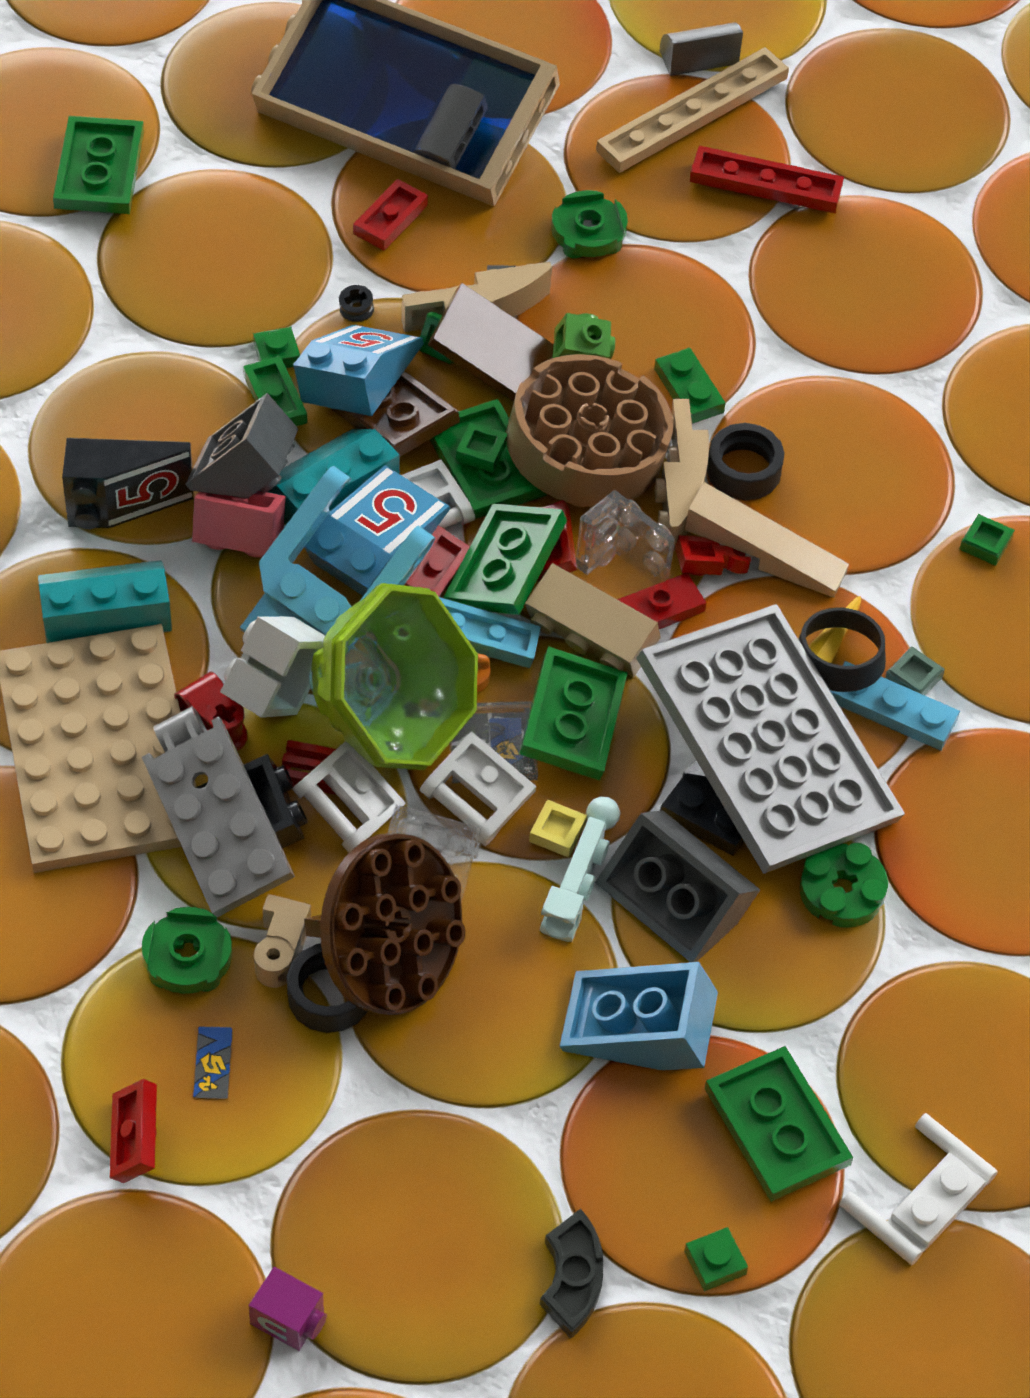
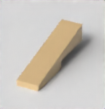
(779, 549)

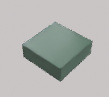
(915, 671)

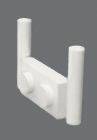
(933, 1202)

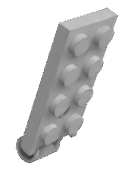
(219, 824)

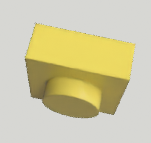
(558, 828)

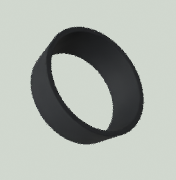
(840, 677)

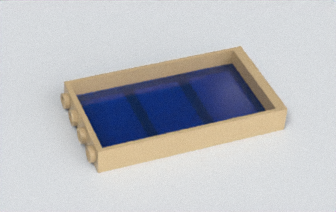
(376, 75)

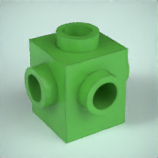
(583, 335)

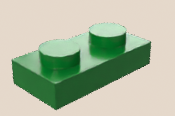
(273, 378)
(687, 379)

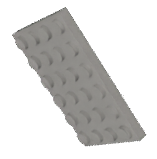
(770, 737)

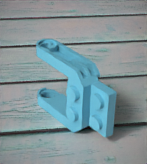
(300, 594)

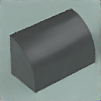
(701, 48)
(452, 125)

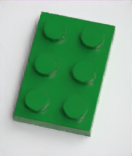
(98, 165)
(480, 486)
(506, 558)
(573, 713)
(778, 1123)

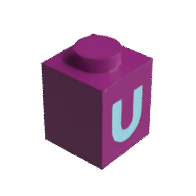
(287, 1309)

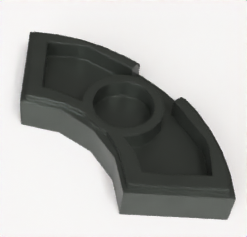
(577, 1273)

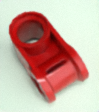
(210, 703)

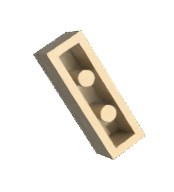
(591, 620)

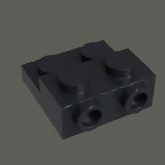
(272, 790)

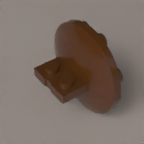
(390, 924)

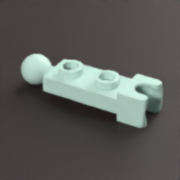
(565, 904)

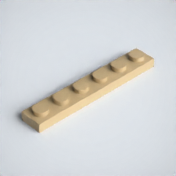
(692, 109)

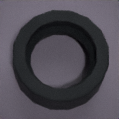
(751, 438)
(312, 1015)

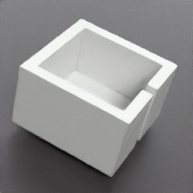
(273, 667)

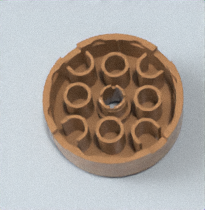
(588, 430)

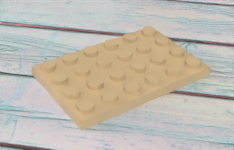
(78, 737)

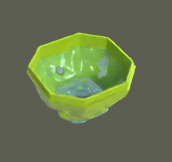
(396, 677)

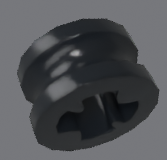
(352, 293)

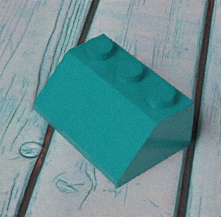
(355, 453)
(104, 600)

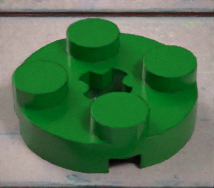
(586, 241)
(846, 862)
(191, 973)

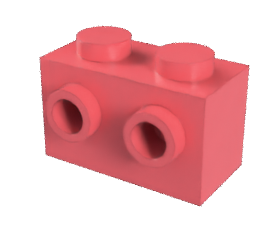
(238, 522)

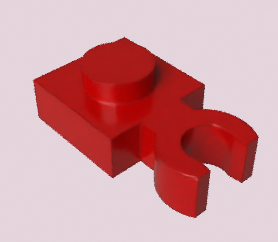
(708, 557)

